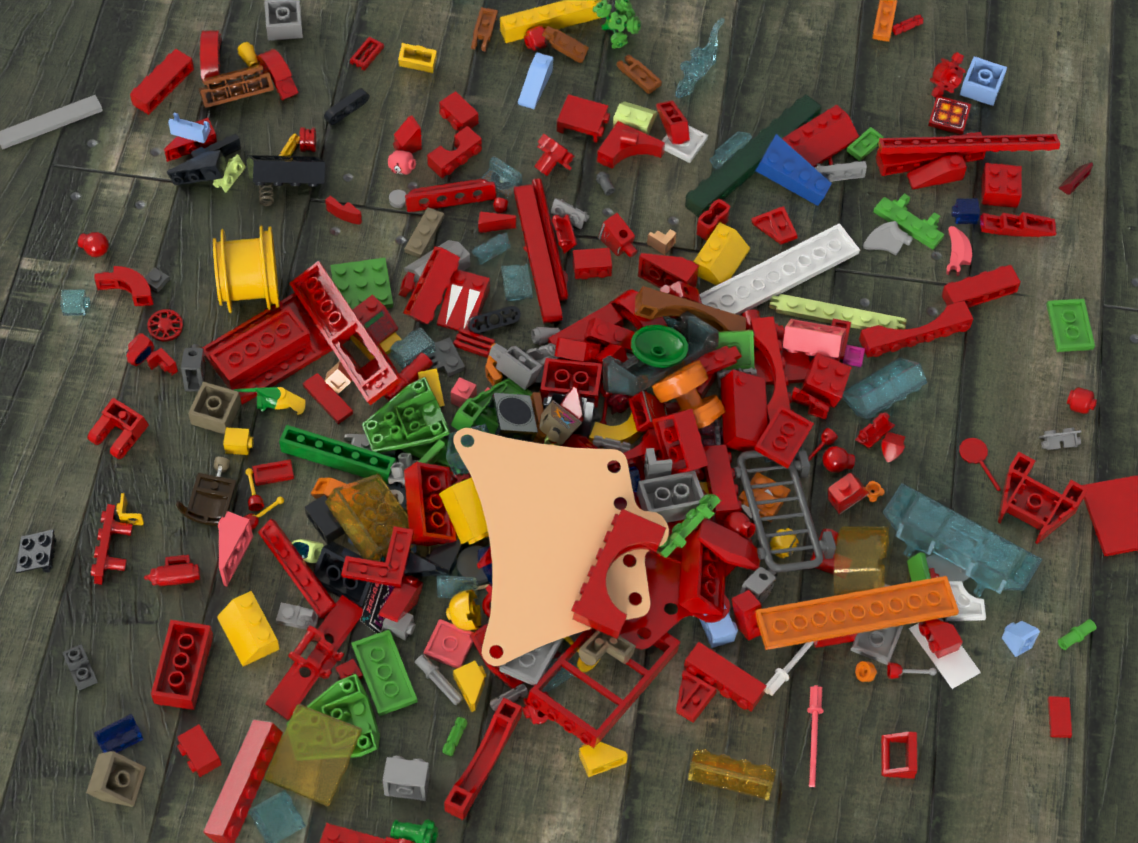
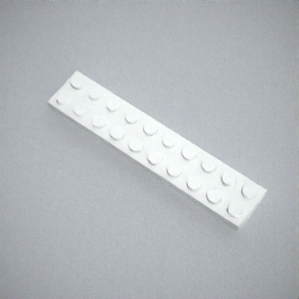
(782, 272)

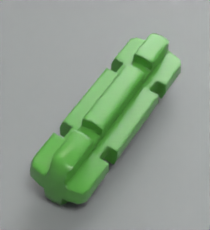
(454, 736)

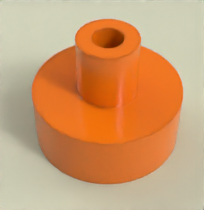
(865, 671)

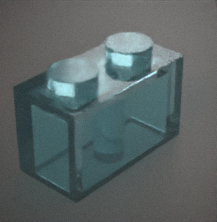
(411, 346)

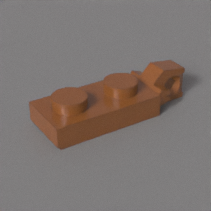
(565, 44)

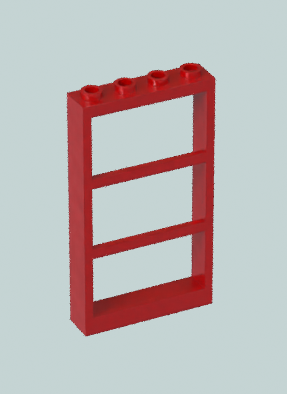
(575, 725)

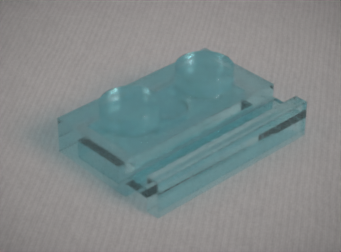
(516, 282)

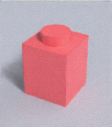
(462, 391)

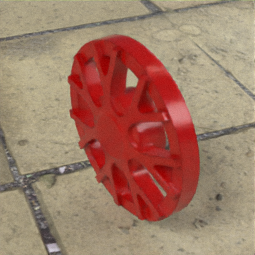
(165, 325)

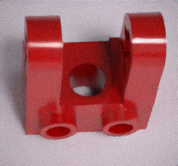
(123, 418)

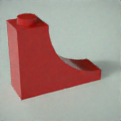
(613, 151)

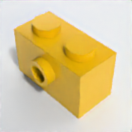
(417, 58)

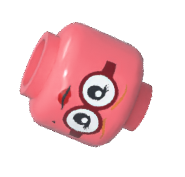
(401, 162)

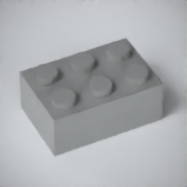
(670, 495)

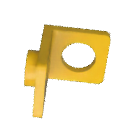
(123, 516)

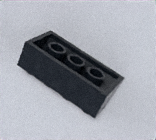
(286, 169)

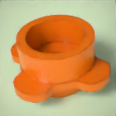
(878, 491)

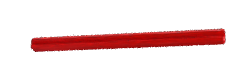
(550, 239)

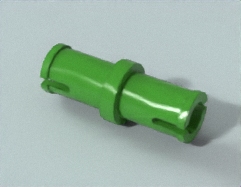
(1076, 634)

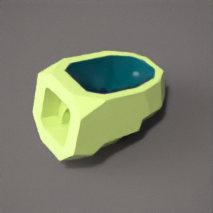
(308, 549)

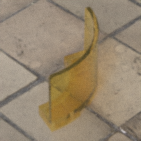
(860, 558)

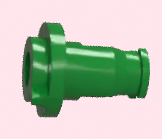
(415, 832)

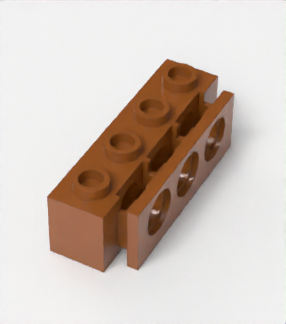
(237, 89)

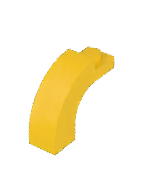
(625, 432)

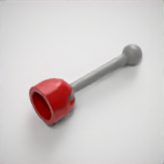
(895, 670)

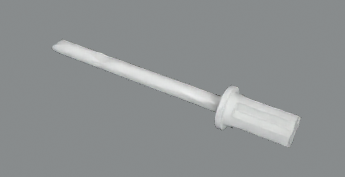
(781, 674)

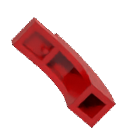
(210, 53)

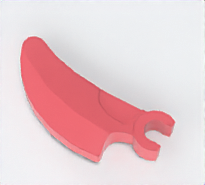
(960, 250)

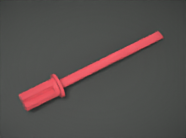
(814, 708)

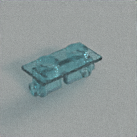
(491, 249)

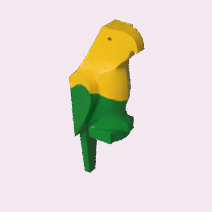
(276, 398)

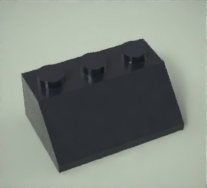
(329, 571)

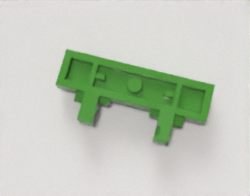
(923, 231)
(693, 518)

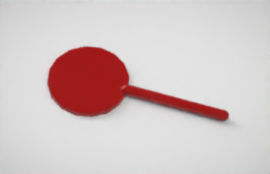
(975, 452)

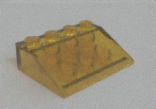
(368, 514)

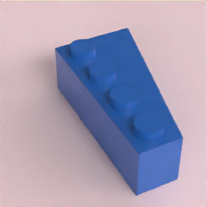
(792, 171)

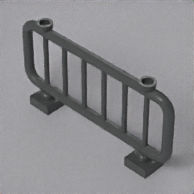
(824, 546)

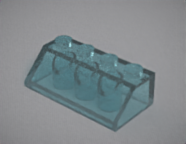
(885, 387)

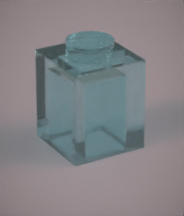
(74, 302)

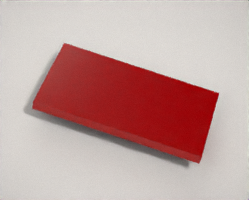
(267, 348)

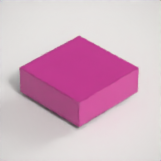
(853, 356)

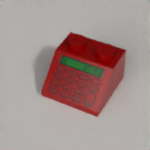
(375, 319)

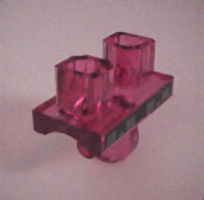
(715, 433)

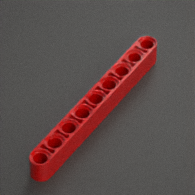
(538, 254)

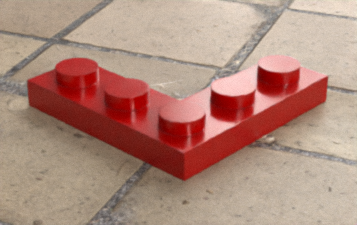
(386, 573)

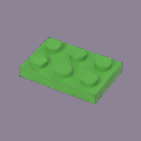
(1070, 325)

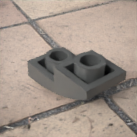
(79, 667)

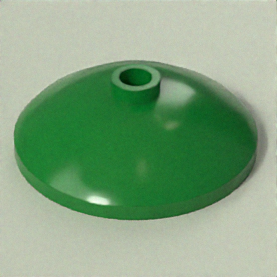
(659, 346)

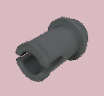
(604, 181)

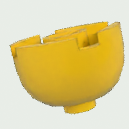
(464, 611)

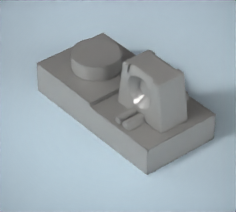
(296, 616)

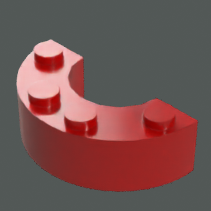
(626, 308)

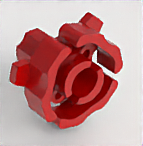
(552, 154)

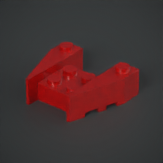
(1036, 502)

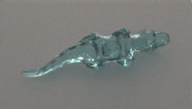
(699, 63)

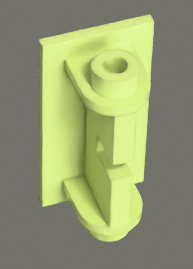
(233, 170)

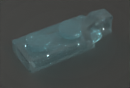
(729, 148)

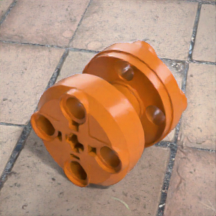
(683, 386)

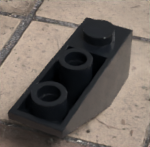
(200, 168)

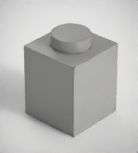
(401, 628)

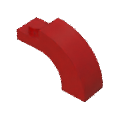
(279, 72)
(128, 280)

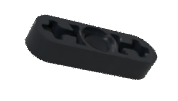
(346, 106)
(479, 318)

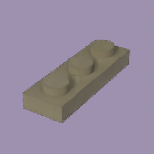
(424, 232)

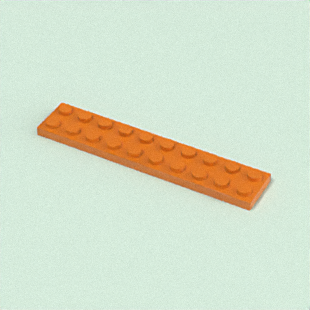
(856, 612)

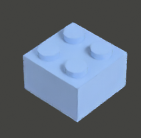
(983, 81)

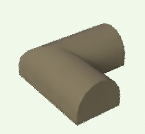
(602, 643)

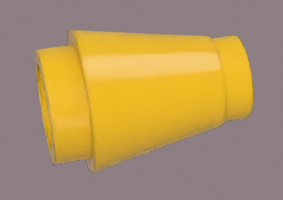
(247, 53)

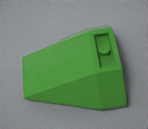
(407, 420)
(351, 704)

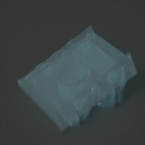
(276, 818)

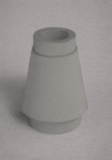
(541, 334)

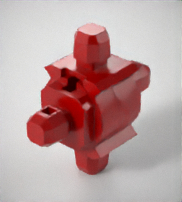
(947, 75)

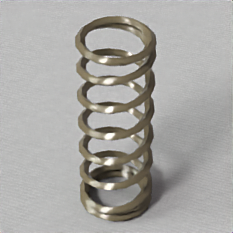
(266, 197)

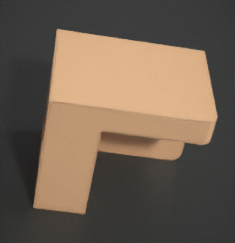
(662, 242)
(338, 378)

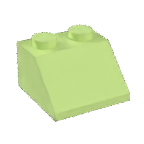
(635, 117)

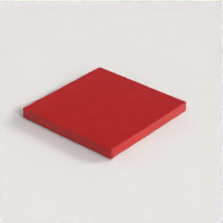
(1114, 514)

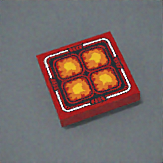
(949, 115)

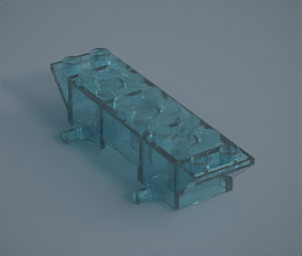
(937, 529)

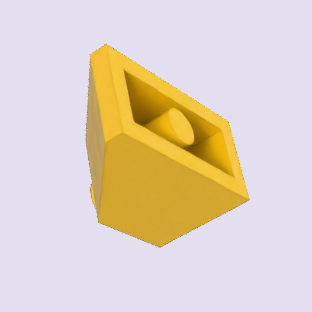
(470, 682)
(601, 758)

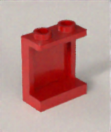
(583, 117)

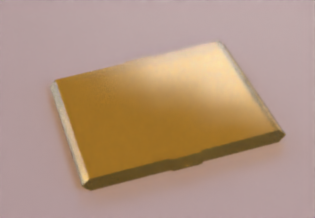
(313, 754)

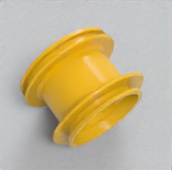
(246, 269)

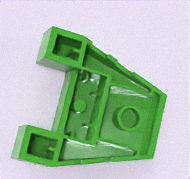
(476, 410)

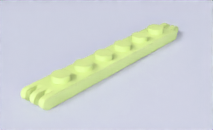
(826, 312)

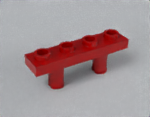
(103, 560)

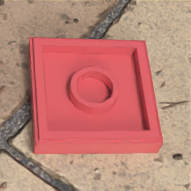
(449, 644)

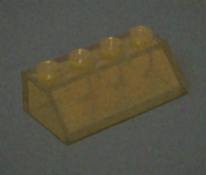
(731, 774)

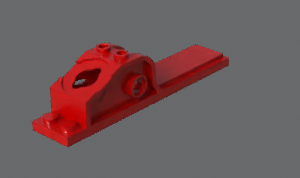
(338, 323)

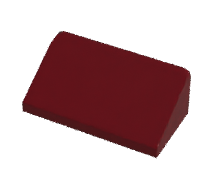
(1076, 178)

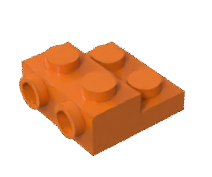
(759, 493)

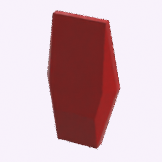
(728, 545)
(495, 652)

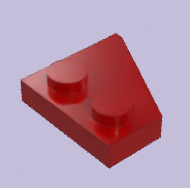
(776, 225)
(693, 696)

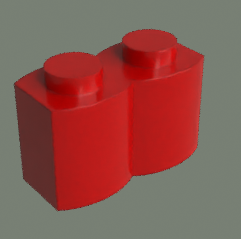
(709, 219)

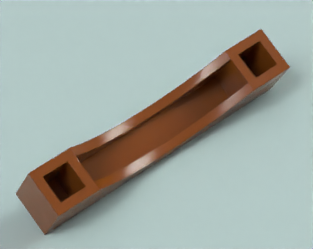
(655, 304)

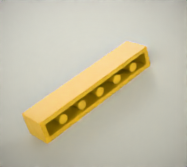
(555, 15)

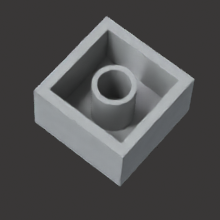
(283, 19)
(406, 778)

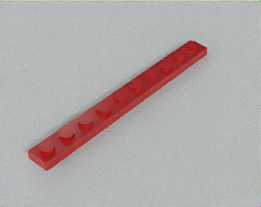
(969, 144)

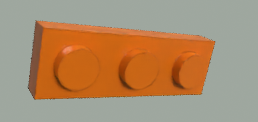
(884, 20)

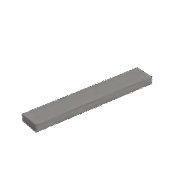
(49, 121)

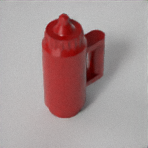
(174, 574)

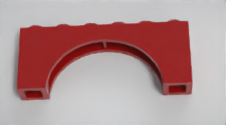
(595, 605)

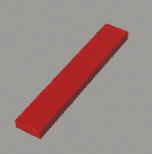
(297, 568)

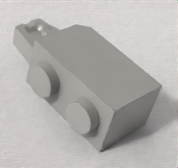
(516, 365)

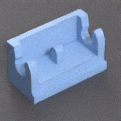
(189, 129)

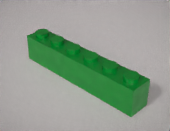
(335, 453)

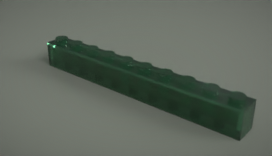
(745, 160)

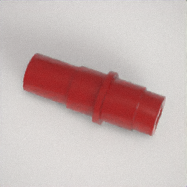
(410, 374)

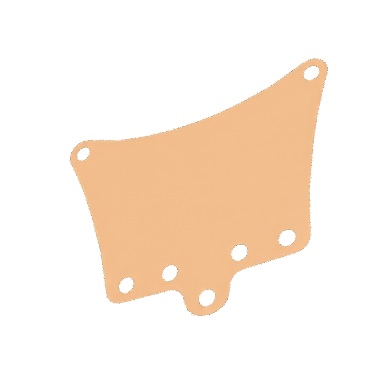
(544, 530)

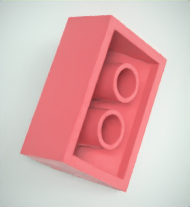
(813, 338)

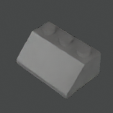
(453, 246)

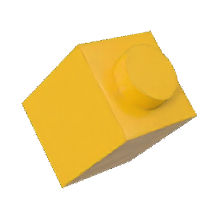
(238, 441)

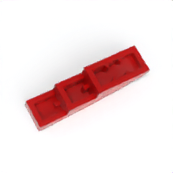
(1021, 226)

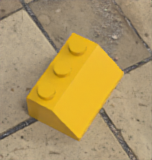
(721, 255)
(248, 629)

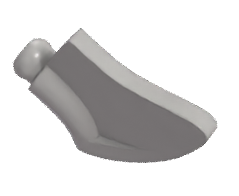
(887, 238)

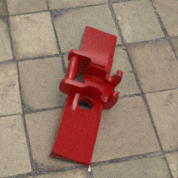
(321, 660)

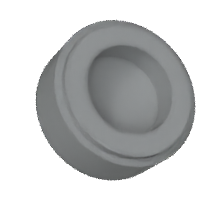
(397, 198)

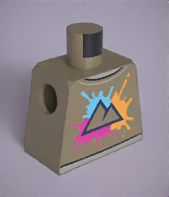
(558, 423)

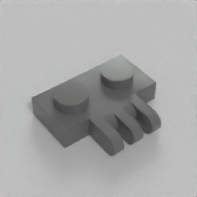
(446, 358)

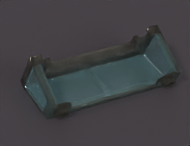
(636, 376)

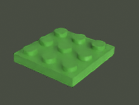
(361, 280)

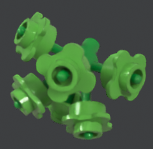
(618, 21)

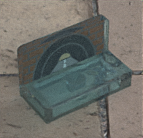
(503, 176)

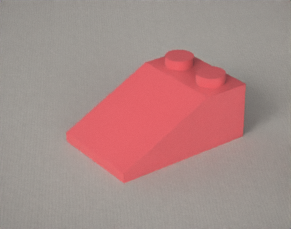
(234, 539)

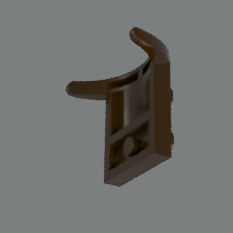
(209, 499)

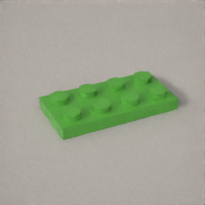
(384, 672)

